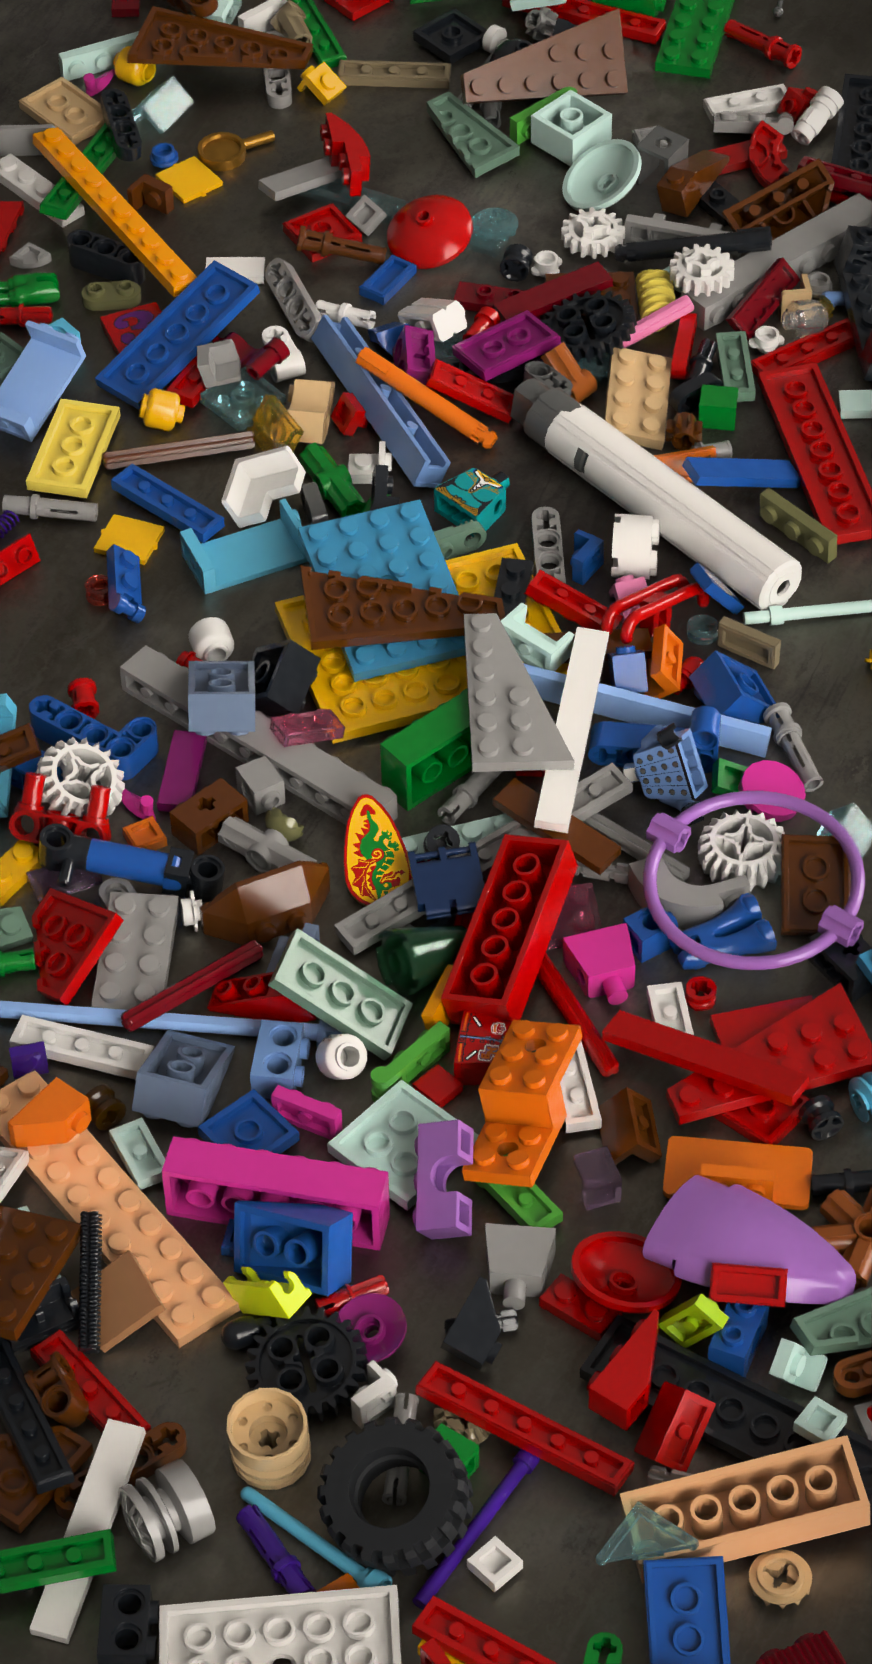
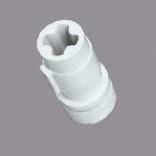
(822, 108)

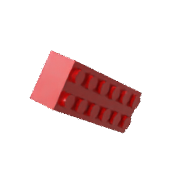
(510, 928)

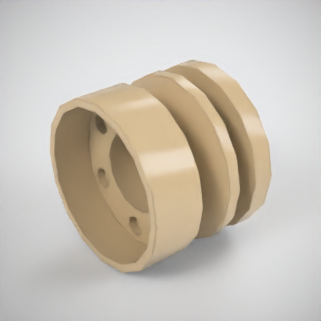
(269, 1438)

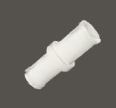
(355, 315)

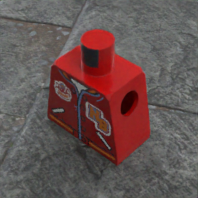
(477, 1045)

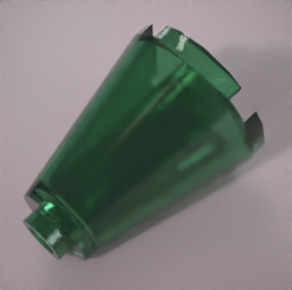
(417, 955)

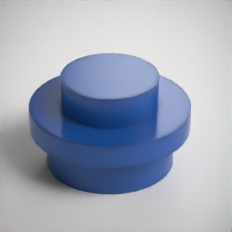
(163, 155)

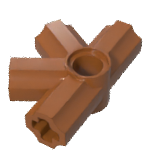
(849, 1231)

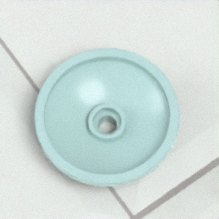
(602, 175)

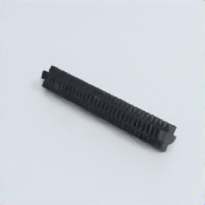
(90, 1282)

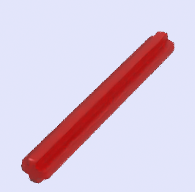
(575, 1015)

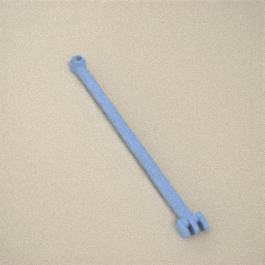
(167, 1021)

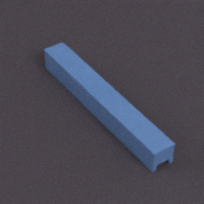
(384, 406)

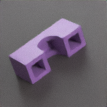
(439, 1151)

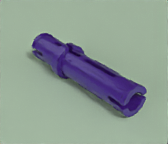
(284, 1566)

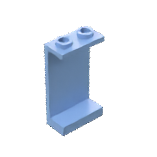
(38, 379)

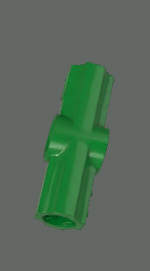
(332, 480)

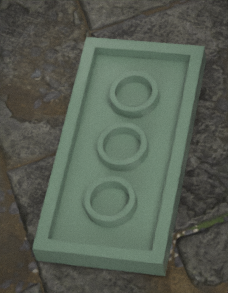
(340, 994)

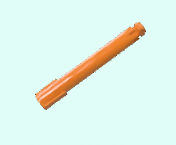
(426, 398)

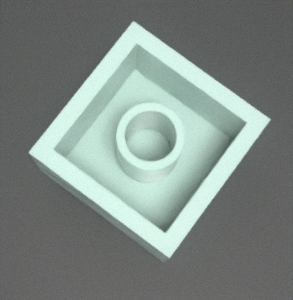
(570, 126)

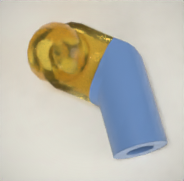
(830, 299)

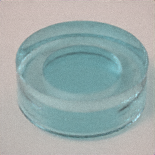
(702, 629)

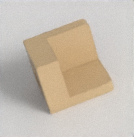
(788, 296)

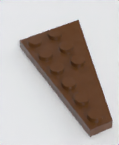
(192, 40)

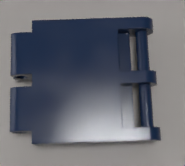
(446, 881)

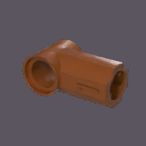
(563, 361)

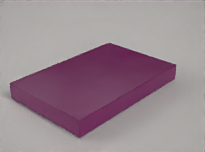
(506, 345)

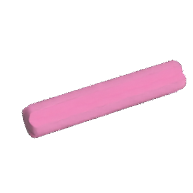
(660, 319)

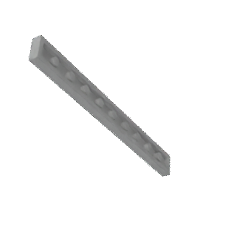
(400, 905)

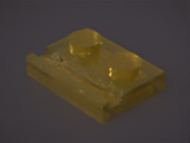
(274, 425)

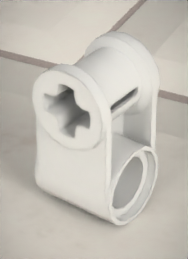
(294, 364)

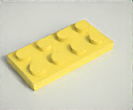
(73, 448)

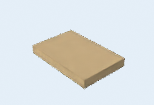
(65, 108)

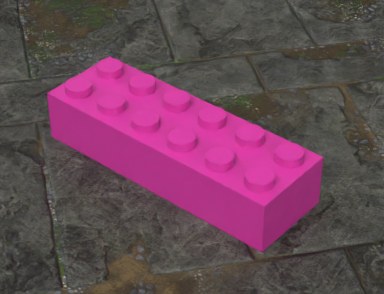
(208, 1178)

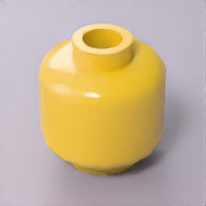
(132, 73)
(161, 409)

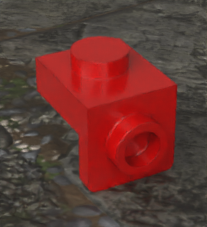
(796, 101)

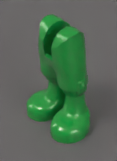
(29, 289)

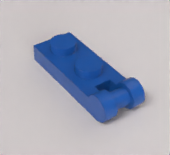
(124, 583)

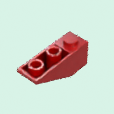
(254, 999)
(625, 1383)

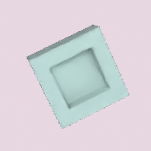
(819, 1421)

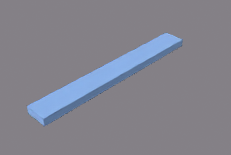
(645, 709)

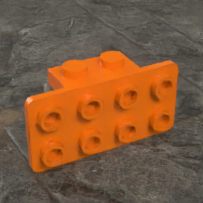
(767, 1169)

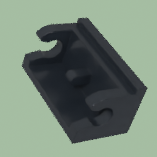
(54, 1313)

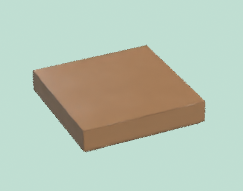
(126, 1300)

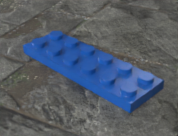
(175, 333)

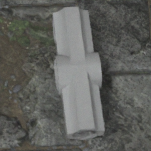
(262, 849)

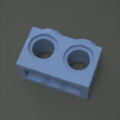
(279, 1057)

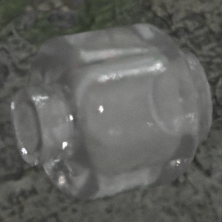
(804, 318)

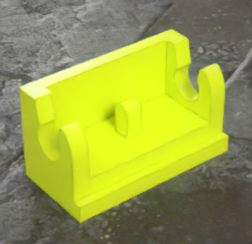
(266, 1296)

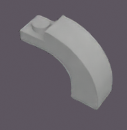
(687, 902)

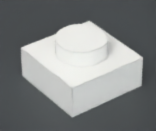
(494, 1564)

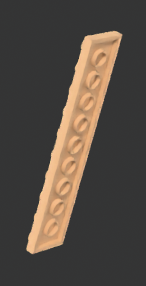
(87, 1179)

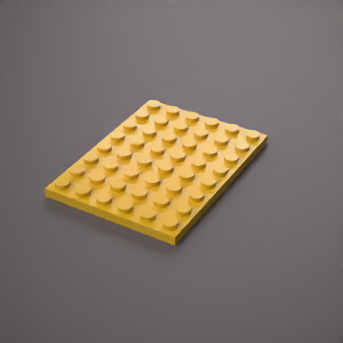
(412, 693)

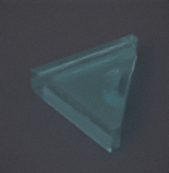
(644, 1536)

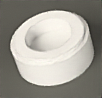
(492, 37)

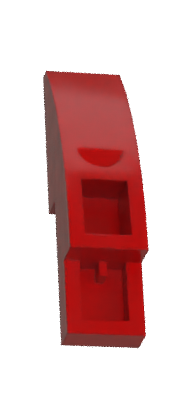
(346, 151)

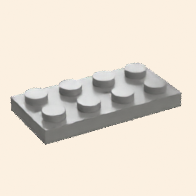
(139, 953)

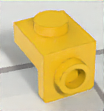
(322, 83)

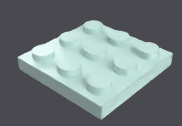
(386, 1138)

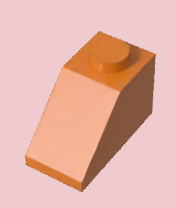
(50, 1117)

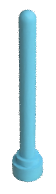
(364, 1576)

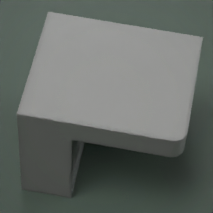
(218, 363)

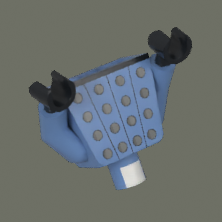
(669, 768)

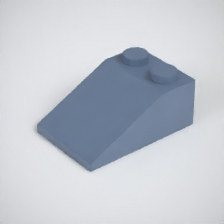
(221, 697)
(181, 1078)

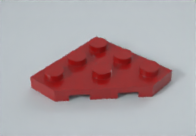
(69, 942)

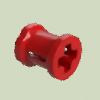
(82, 693)

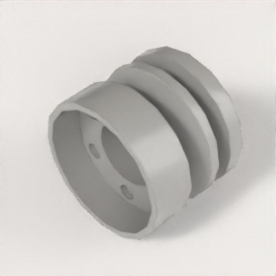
(160, 1513)

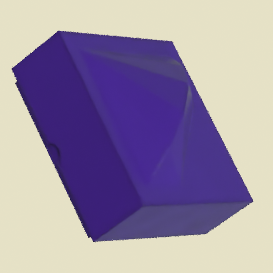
(28, 1059)

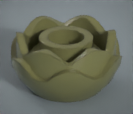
(285, 825)

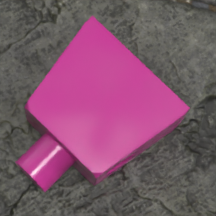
(602, 962)

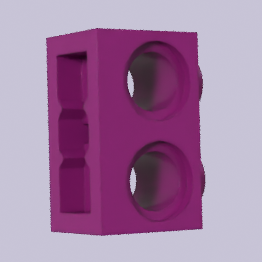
(415, 352)

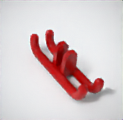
(654, 606)

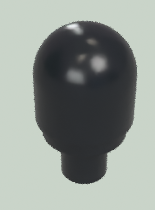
(240, 1331)

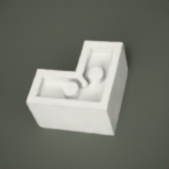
(259, 481)

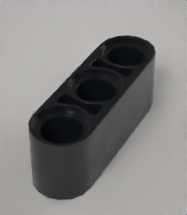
(104, 257)

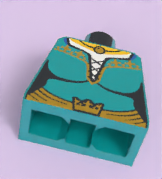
(472, 497)

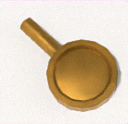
(228, 151)

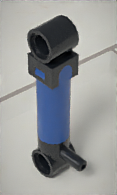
(173, 871)

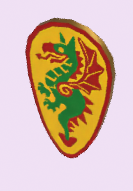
(373, 852)

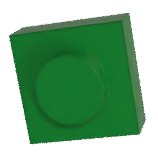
(726, 776)

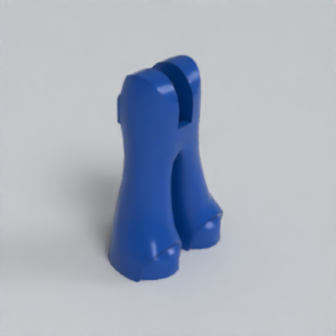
(733, 932)

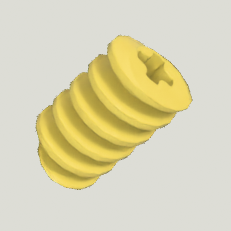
(654, 291)

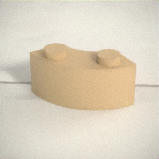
(312, 407)

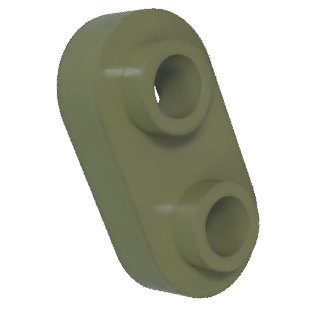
(111, 295)

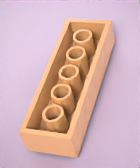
(761, 1502)

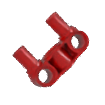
(31, 806)

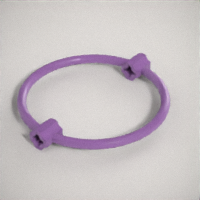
(835, 924)

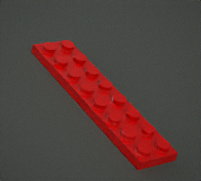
(820, 450)

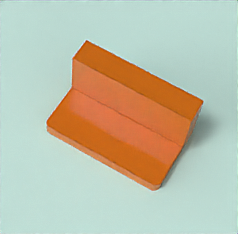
(666, 663)

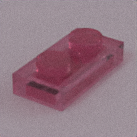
(307, 727)

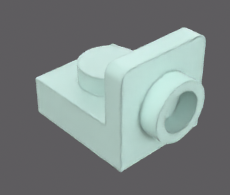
(797, 1367)

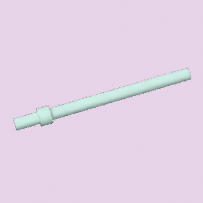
(777, 614)

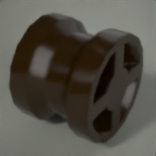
(105, 1108)

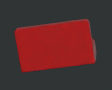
(674, 1427)

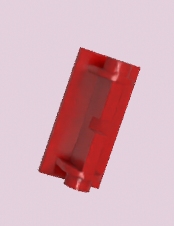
(17, 558)

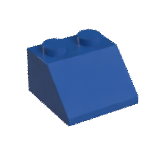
(731, 688)

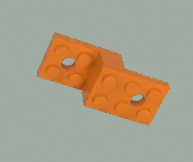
(522, 1103)

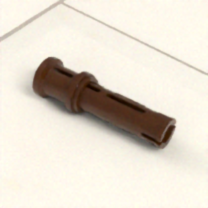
(327, 244)

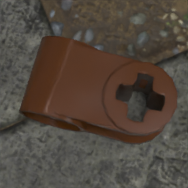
(54, 1386)

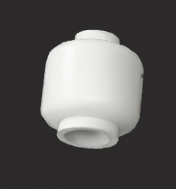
(211, 639)
(341, 1056)

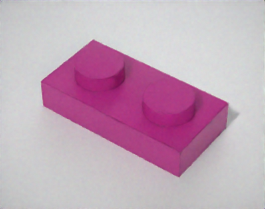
(307, 1112)

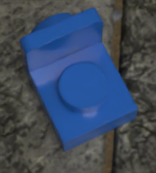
(587, 556)

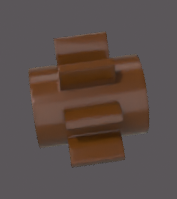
(683, 431)

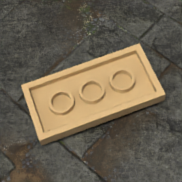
(638, 396)

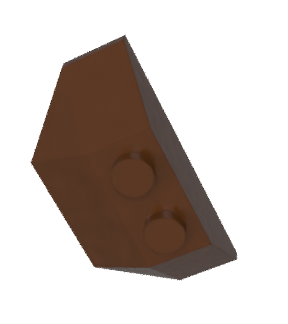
(785, 202)
(267, 903)

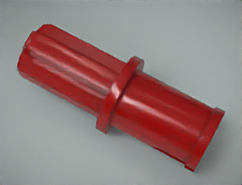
(21, 314)
(339, 1298)

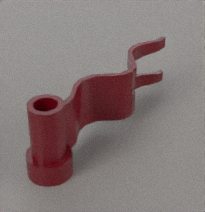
(258, 360)

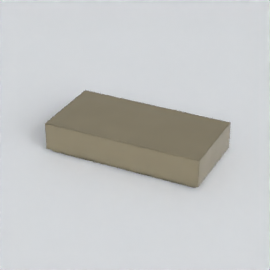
(749, 642)

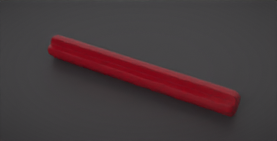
(191, 986)

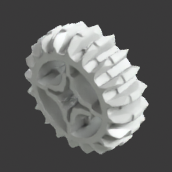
(81, 768)
(723, 844)

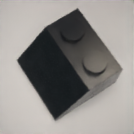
(283, 677)

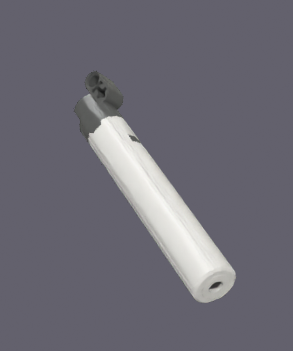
(649, 487)

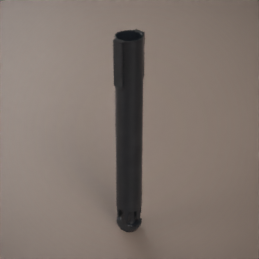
(742, 241)

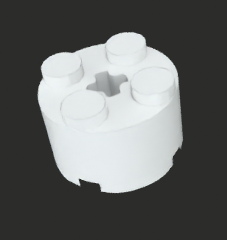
(633, 546)

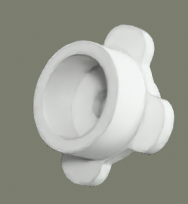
(546, 263)
(766, 339)
(190, 911)

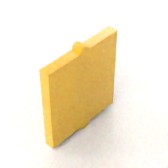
(190, 179)
(130, 535)

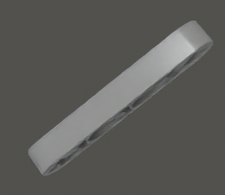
(273, 85)
(294, 299)
(548, 554)

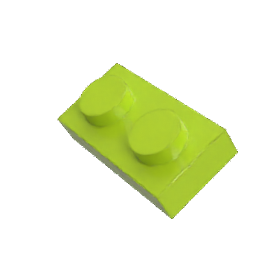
(693, 1320)

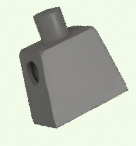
(518, 1261)

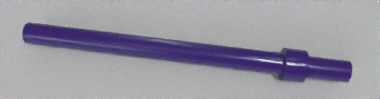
(524, 1464)

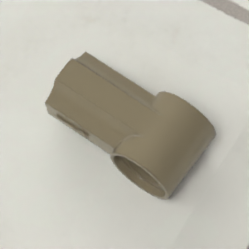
(291, 23)

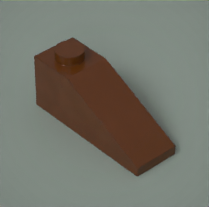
(689, 181)

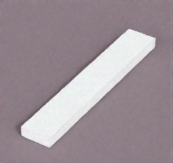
(93, 1512)

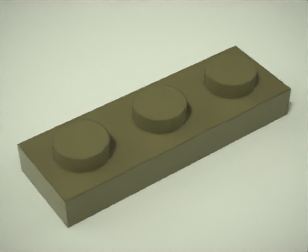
(798, 525)

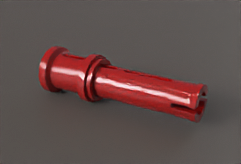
(772, 47)

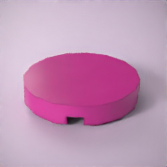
(774, 778)

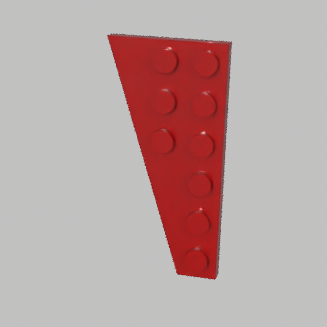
(816, 1039)

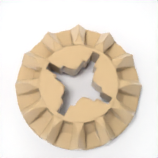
(773, 1564)

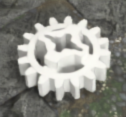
(592, 232)
(702, 270)

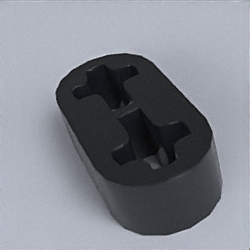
(687, 395)

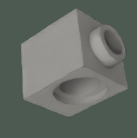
(260, 785)

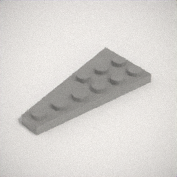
(505, 709)

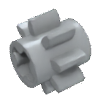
(541, 23)

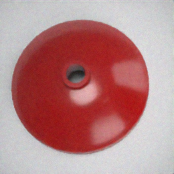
(430, 231)
(618, 1277)

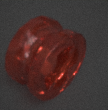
(94, 583)

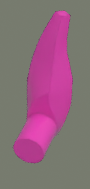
(93, 85)
(139, 806)

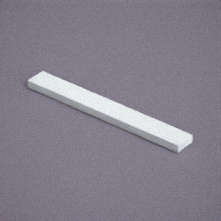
(574, 724)

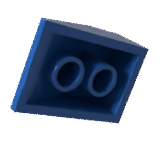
(294, 1238)

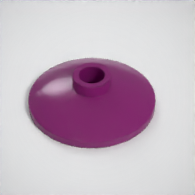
(377, 1313)

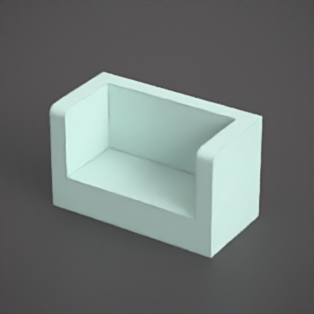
(534, 646)

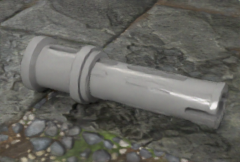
(784, 725)

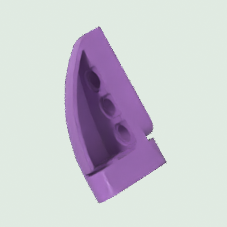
(739, 1227)

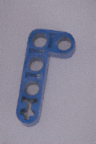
(619, 740)
(133, 745)

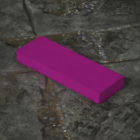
(181, 769)

